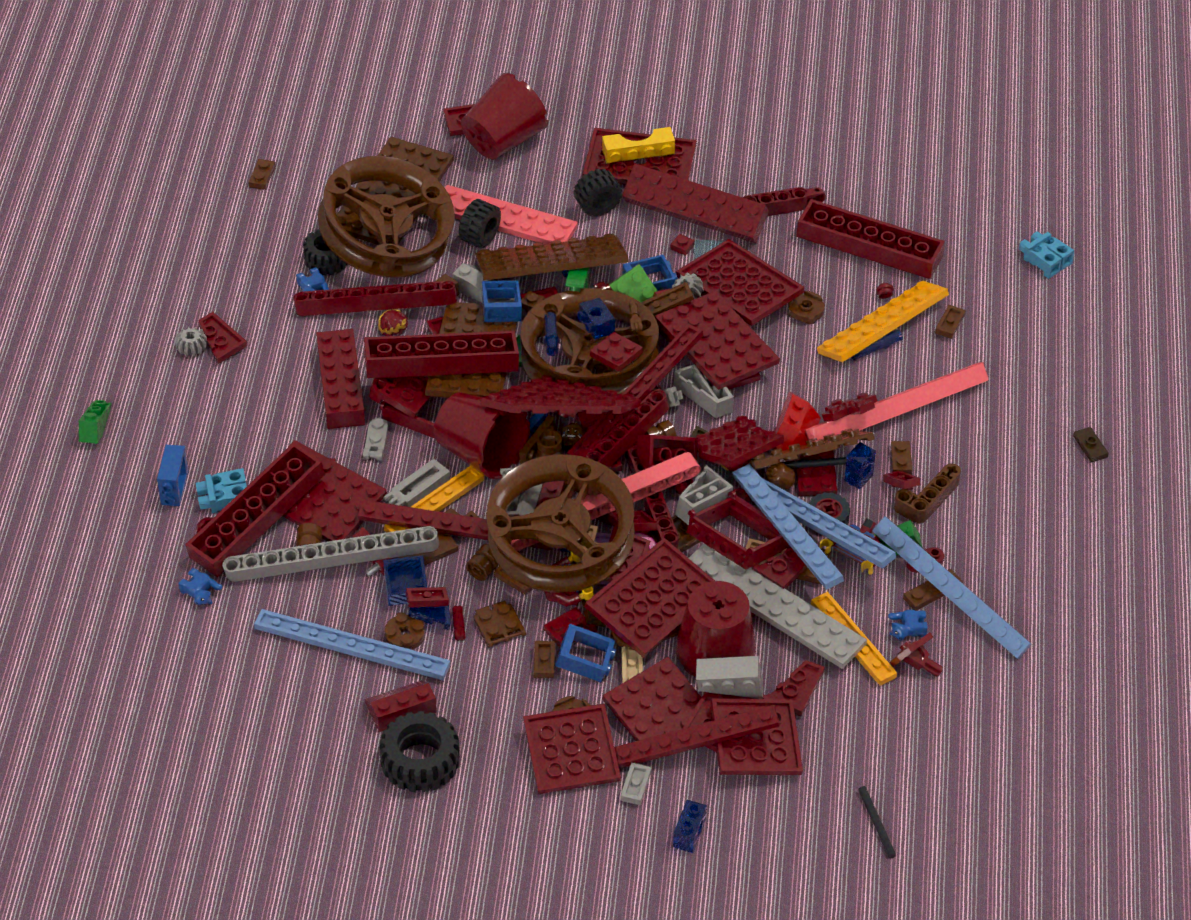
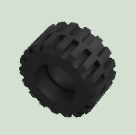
(597, 192)
(479, 223)
(320, 255)

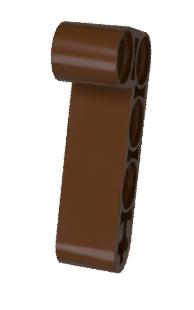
(922, 506)

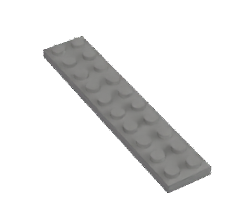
(784, 609)

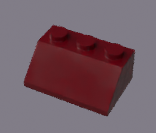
(660, 448)
(397, 702)

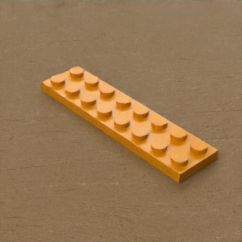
(882, 321)

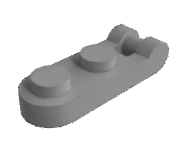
(376, 440)

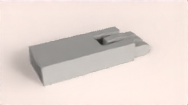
(419, 483)

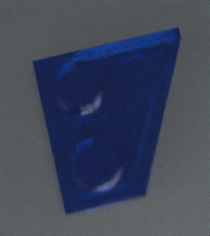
(432, 614)

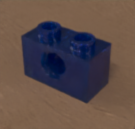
(596, 318)
(859, 465)
(689, 826)

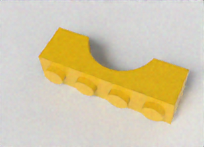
(620, 149)

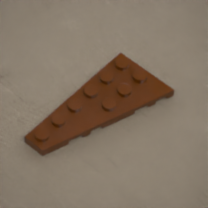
(812, 447)

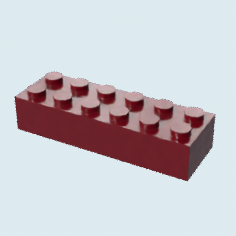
(340, 379)

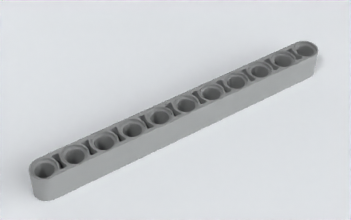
(324, 560)

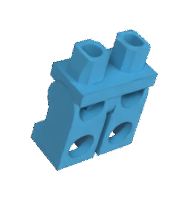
(1047, 253)
(220, 489)

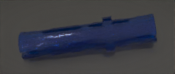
(551, 338)
(883, 342)

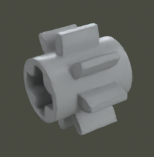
(673, 396)

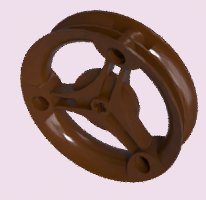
(385, 216)
(578, 342)
(560, 523)

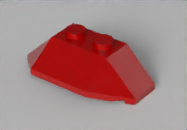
(794, 420)

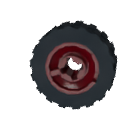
(832, 505)

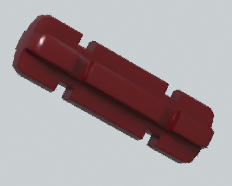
(458, 622)

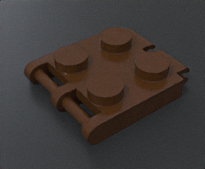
(498, 623)

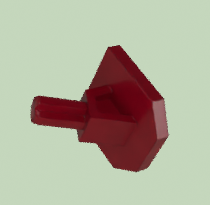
(917, 656)

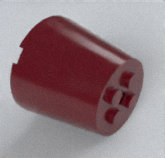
(504, 117)
(480, 434)
(715, 625)

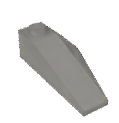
(470, 283)

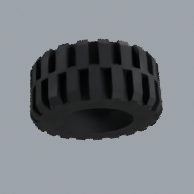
(416, 730)

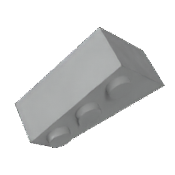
(703, 392)
(704, 492)
(525, 502)
(730, 676)

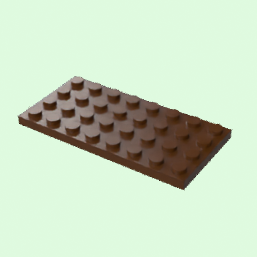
(429, 159)
(550, 257)
(468, 319)

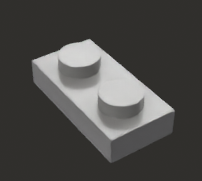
(635, 783)

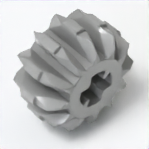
(695, 284)
(191, 341)

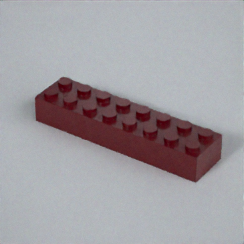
(695, 203)
(870, 239)
(441, 354)
(255, 509)

